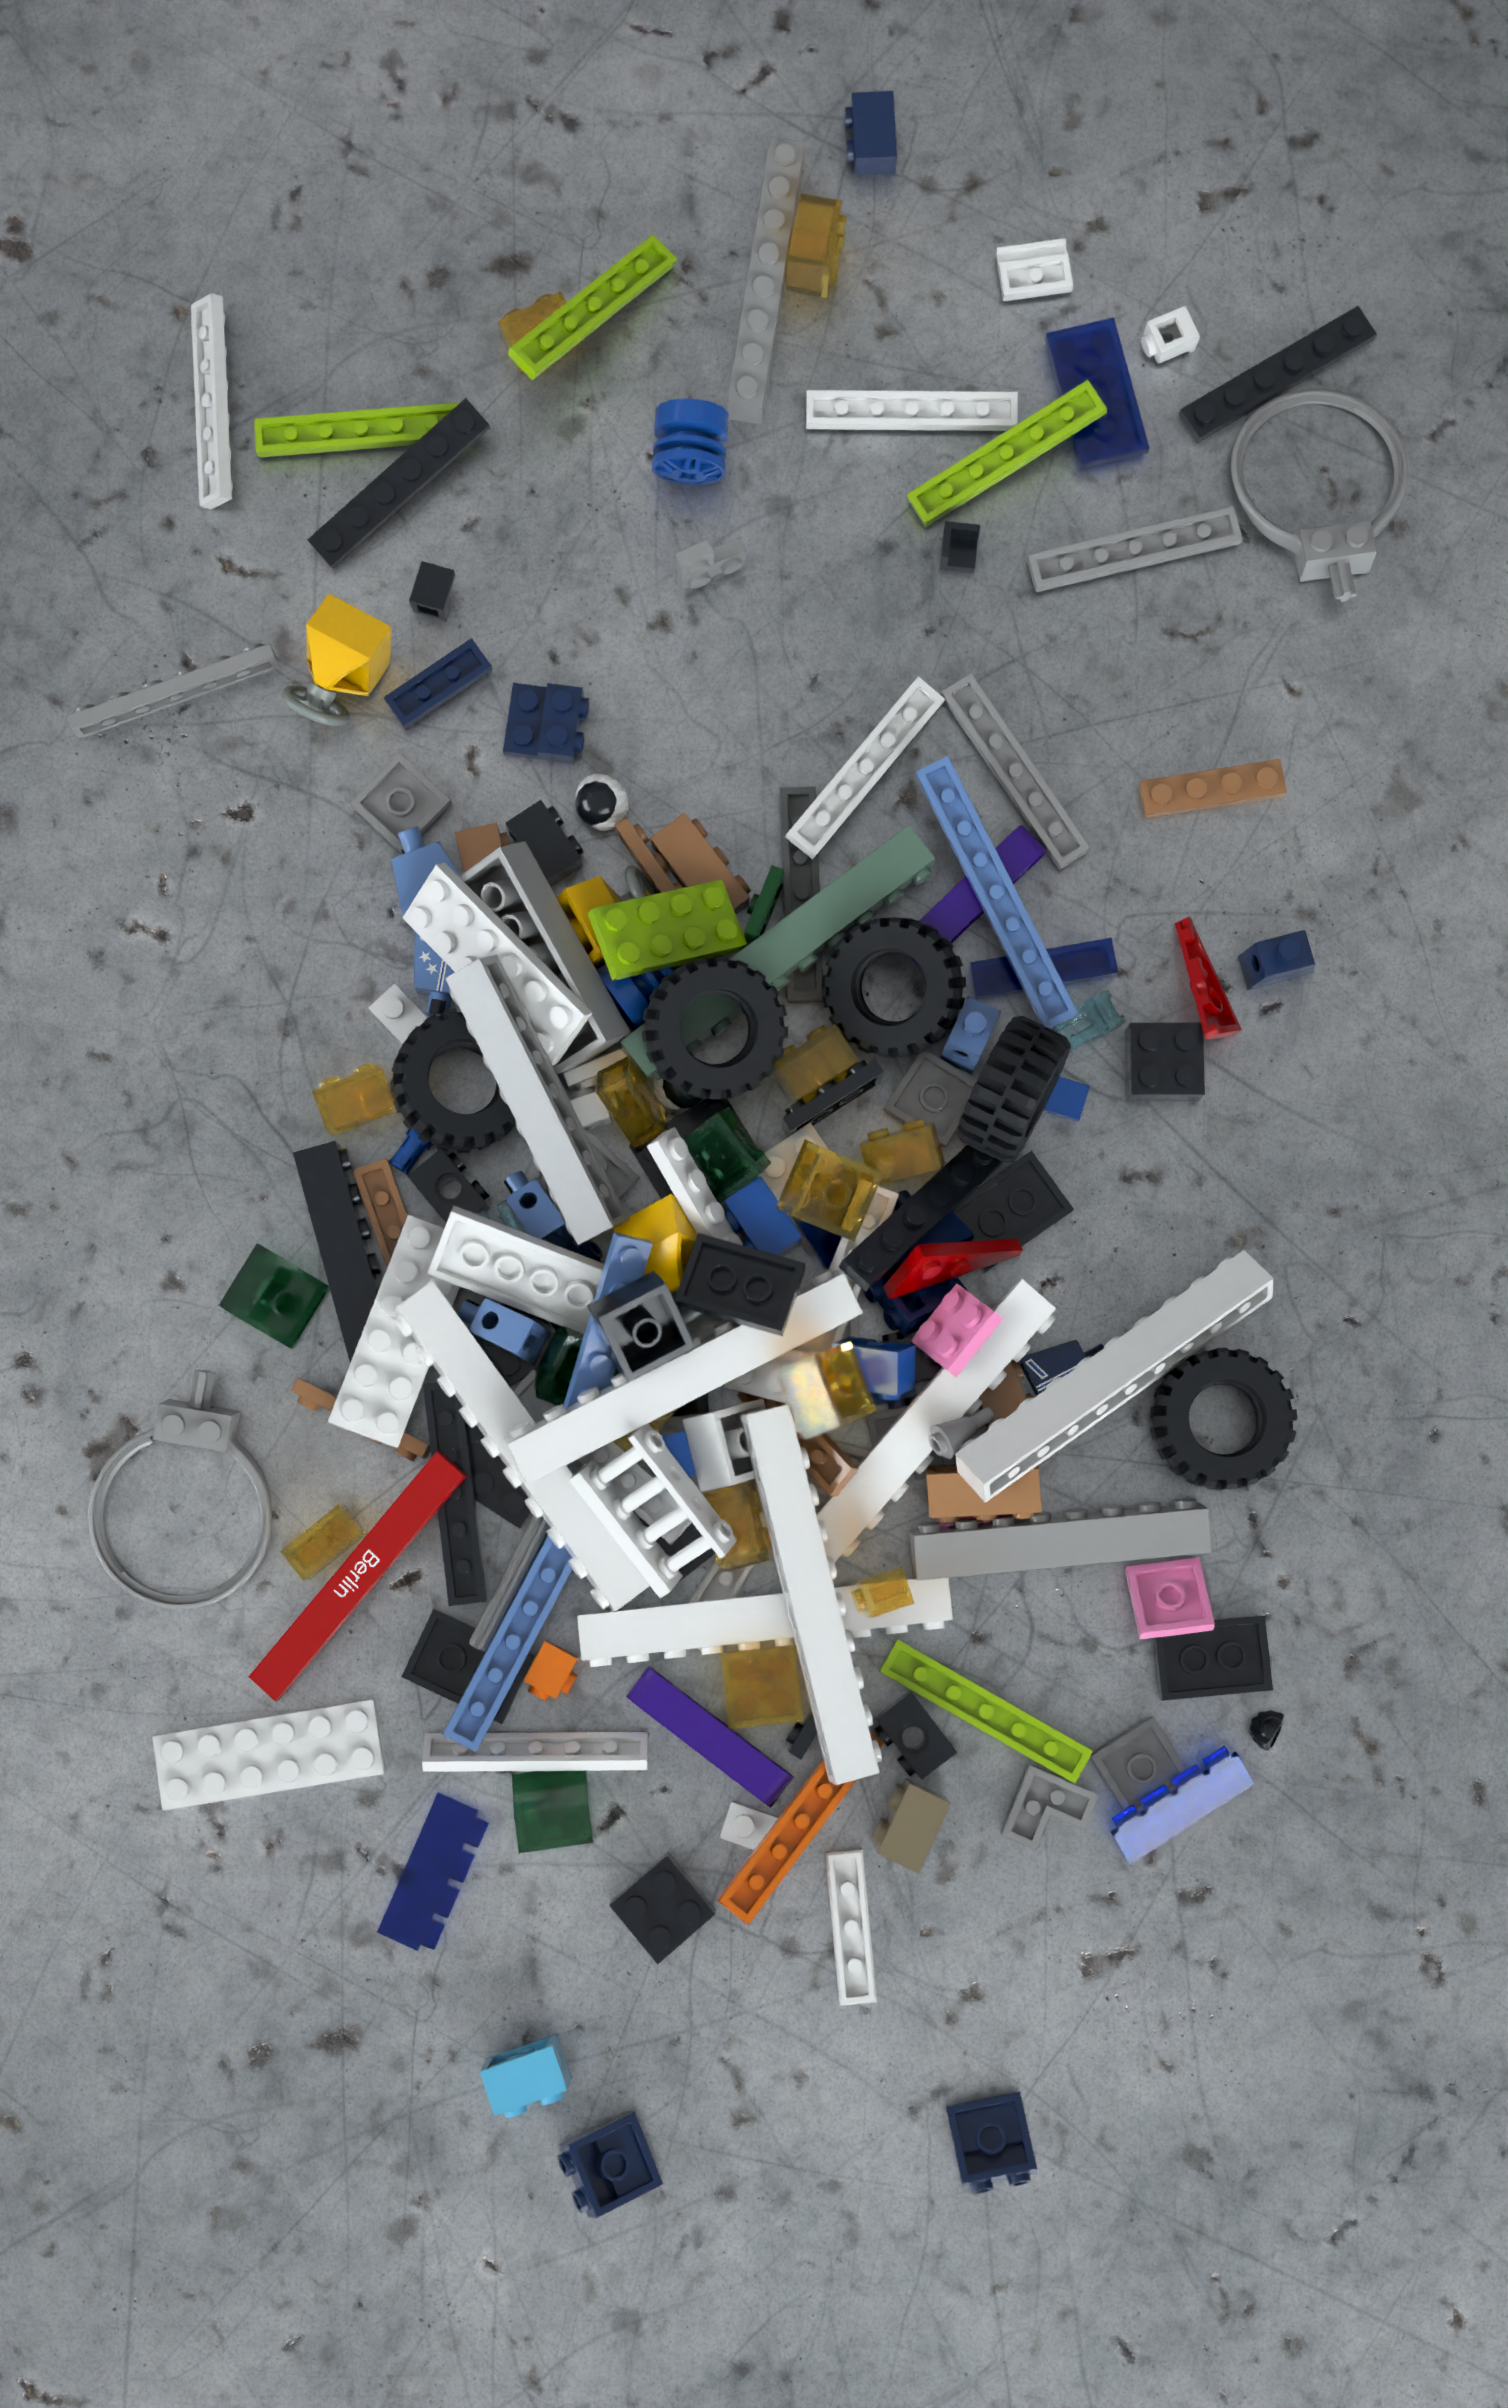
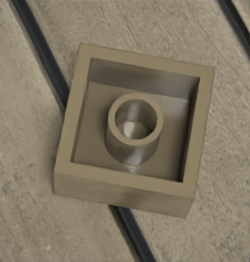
(910, 1825)

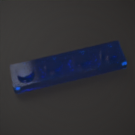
(1072, 962)

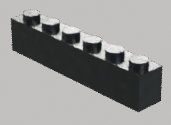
(340, 1236)

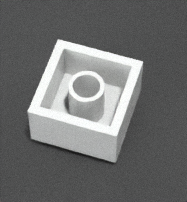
(720, 1445)

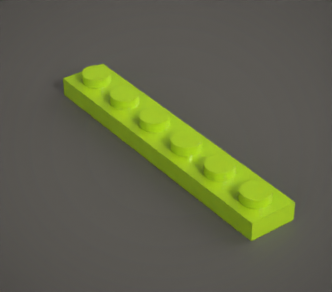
(592, 307)
(346, 430)
(1007, 453)
(986, 1711)

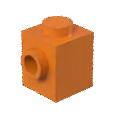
(551, 1672)

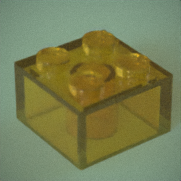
(816, 245)
(814, 1063)
(829, 1190)
(826, 1390)
(762, 1687)

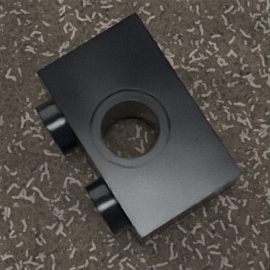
(438, 1171)
(933, 1749)

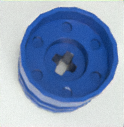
(690, 441)
(632, 993)

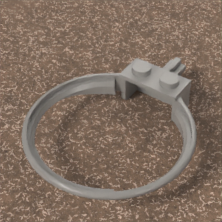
(1333, 549)
(191, 1425)

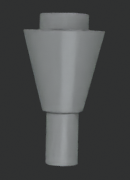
(949, 1436)

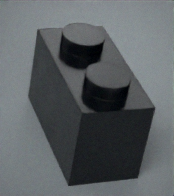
(549, 845)

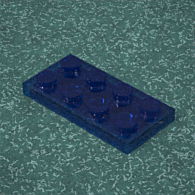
(1096, 355)

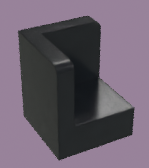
(959, 547)
(432, 591)

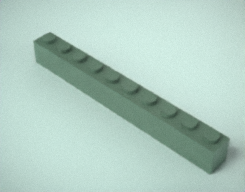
(803, 934)

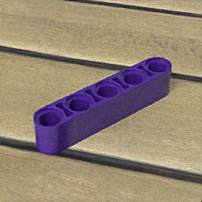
(961, 907)
(709, 1736)

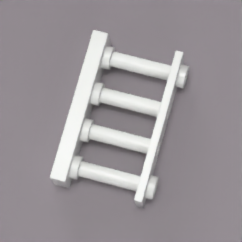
(626, 1528)

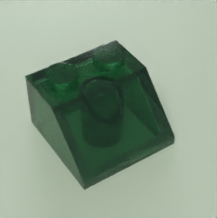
(274, 1296)
(552, 1810)

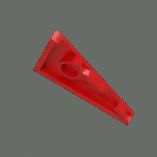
(1211, 1001)
(943, 1261)

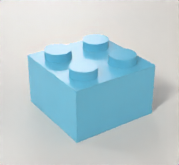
(526, 2076)

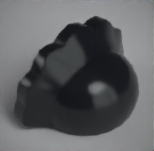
(1266, 1728)

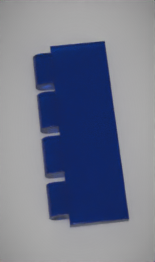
(1173, 1812)
(432, 1863)

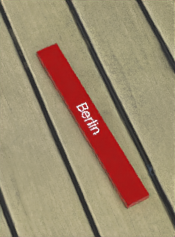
(357, 1576)

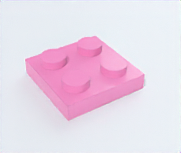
(956, 1329)
(1169, 1598)

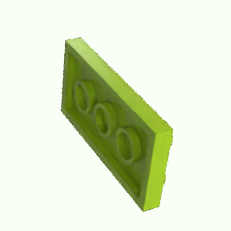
(667, 929)

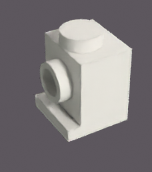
(1176, 327)
(590, 1109)

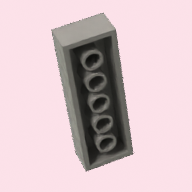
(522, 898)

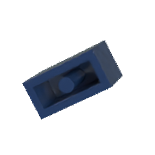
(873, 133)

